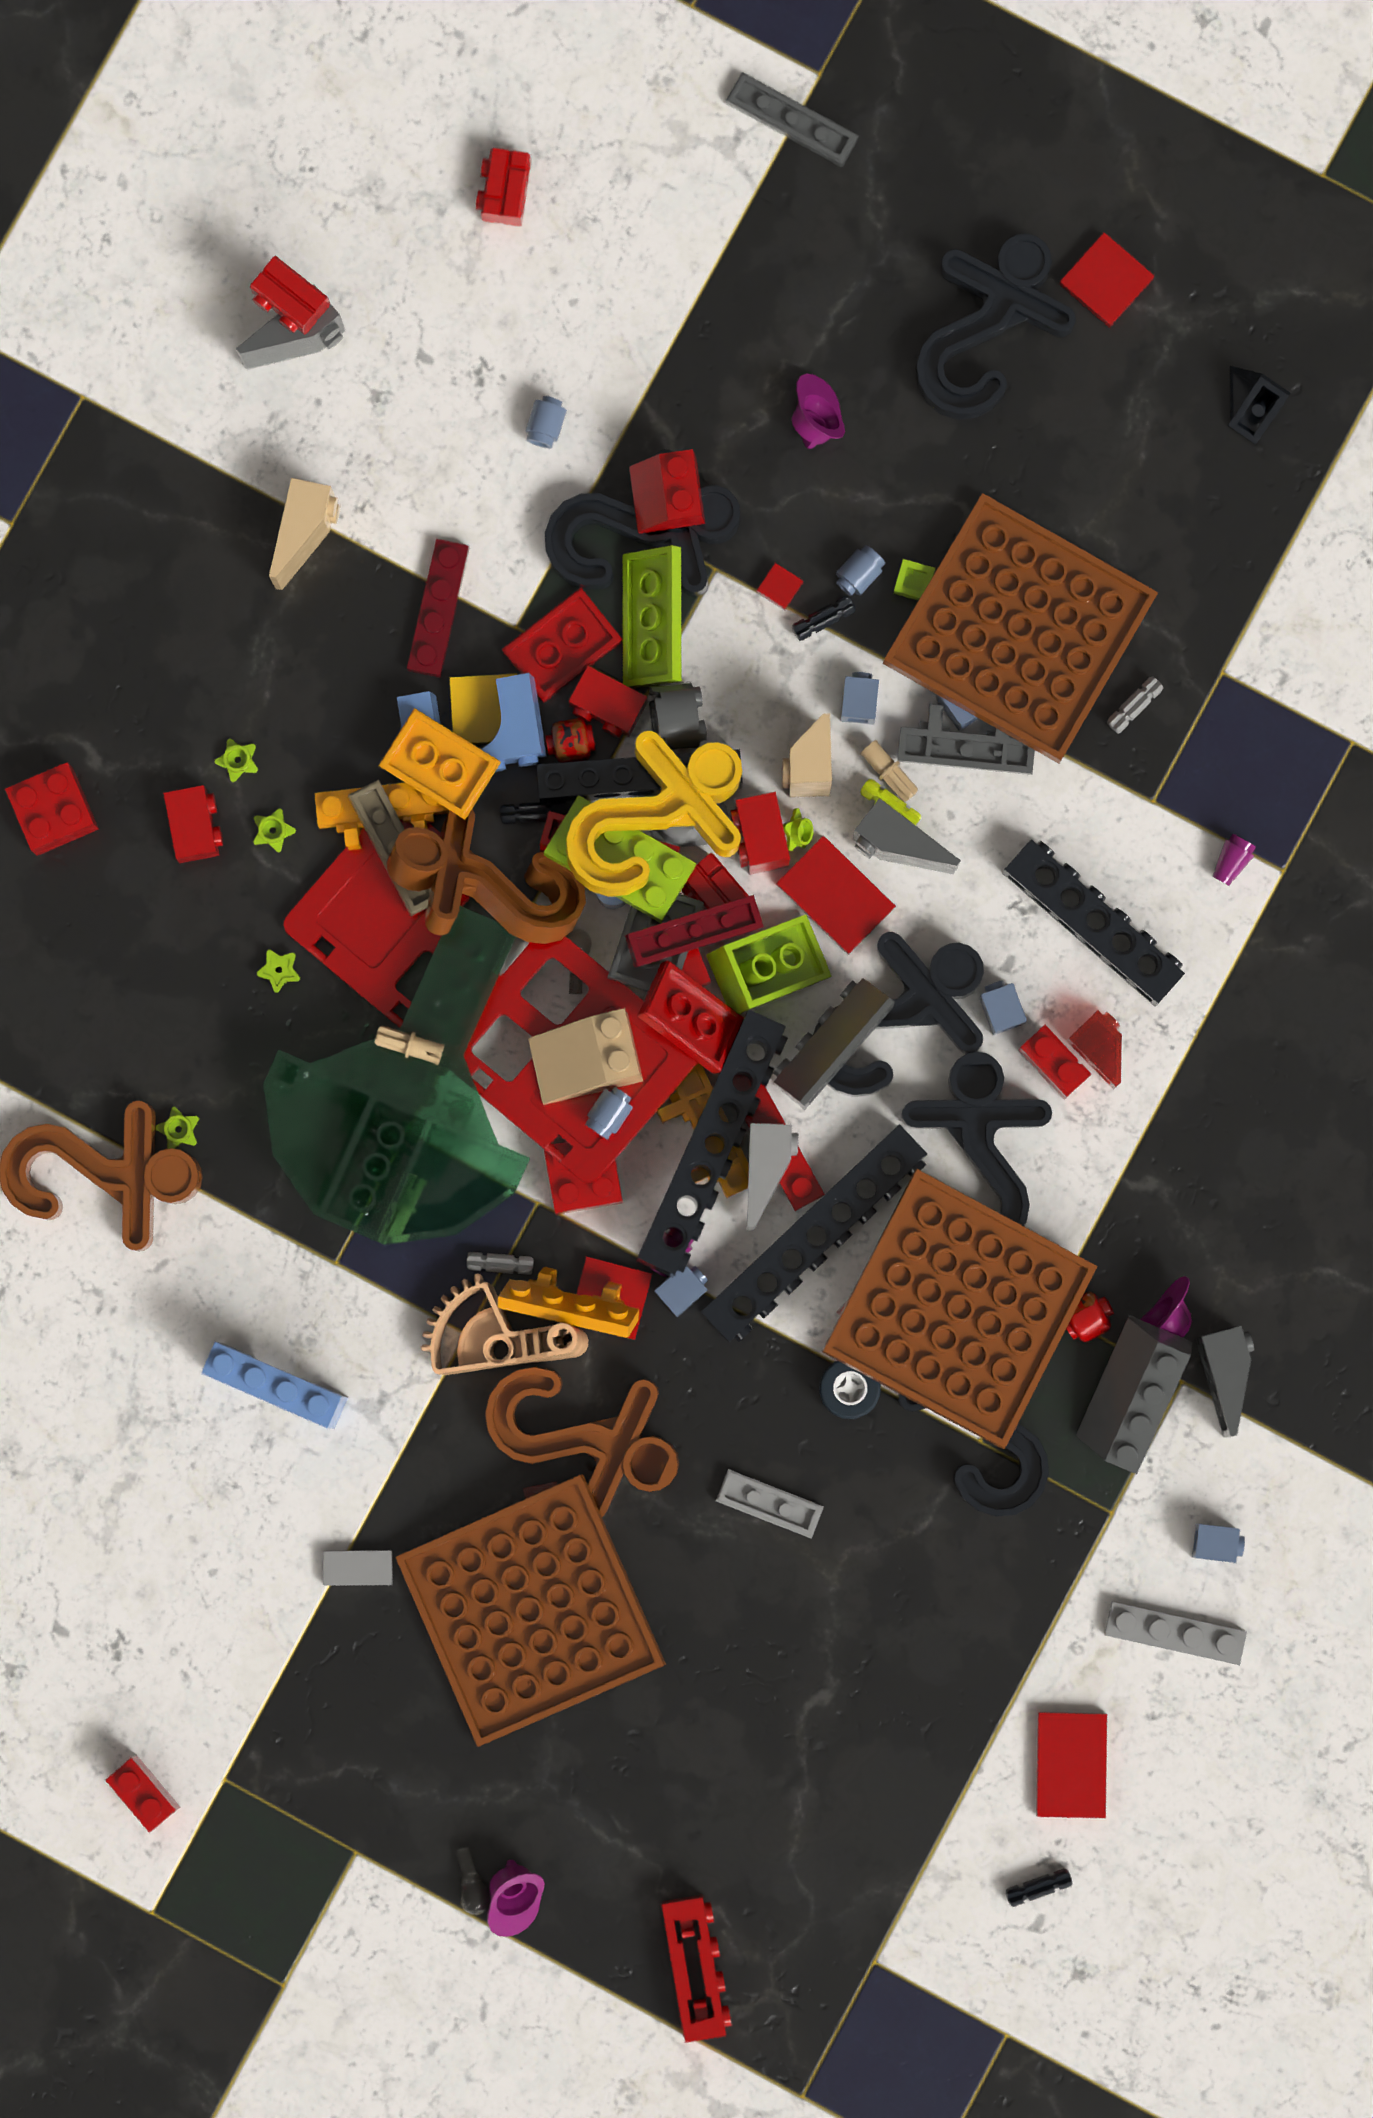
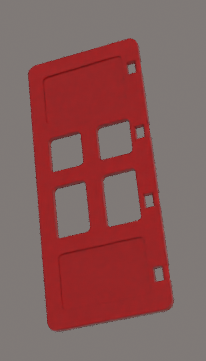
(379, 942)

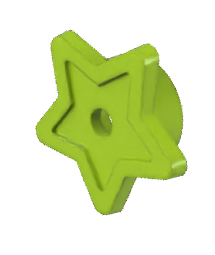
(232, 751)
(266, 823)
(798, 830)
(279, 979)
(176, 1119)

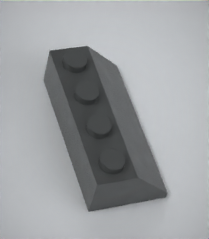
(833, 1043)
(1134, 1393)

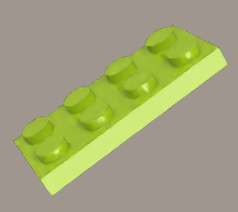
(652, 617)
(667, 867)

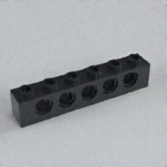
(599, 779)
(1099, 941)

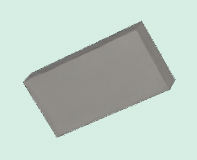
(357, 1568)

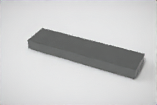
(792, 119)

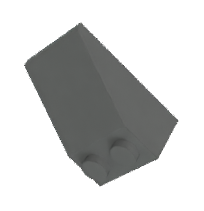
(276, 343)
(898, 840)
(1226, 1368)

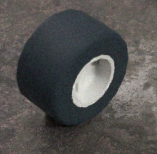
(859, 1396)

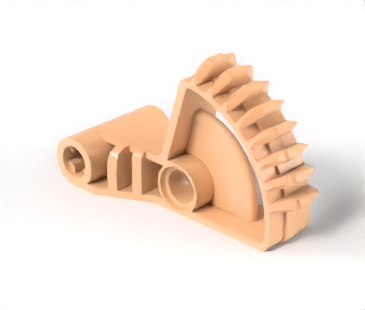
(492, 1326)

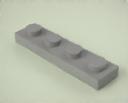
(1175, 1633)

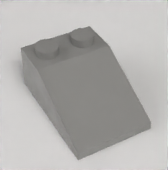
(768, 1160)

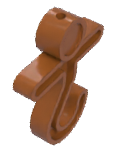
(451, 869)
(131, 1179)
(613, 1442)

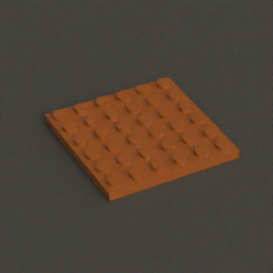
(1020, 628)
(959, 1309)
(530, 1610)

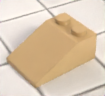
(304, 525)
(585, 1057)

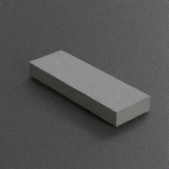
(769, 1503)

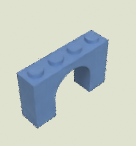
(520, 731)
(274, 1385)

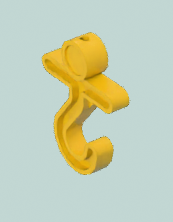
(685, 799)

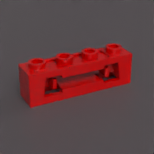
(704, 2025)

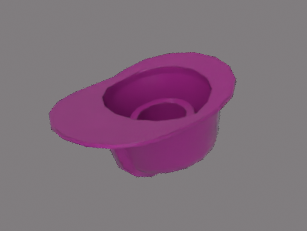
(817, 412)
(1170, 1311)
(514, 1899)

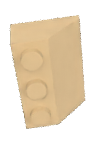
(809, 762)

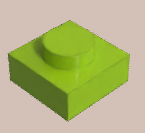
(913, 579)

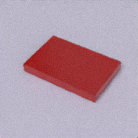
(562, 644)
(835, 895)
(690, 1017)
(1071, 1765)

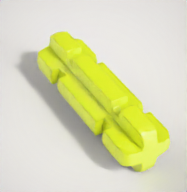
(872, 791)

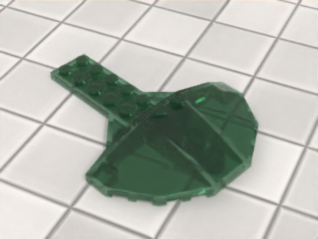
(393, 1138)

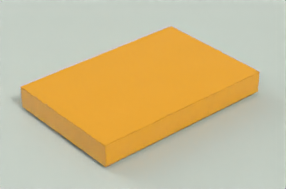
(439, 763)

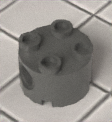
(676, 715)

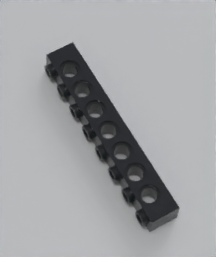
(753, 1030)
(896, 1144)

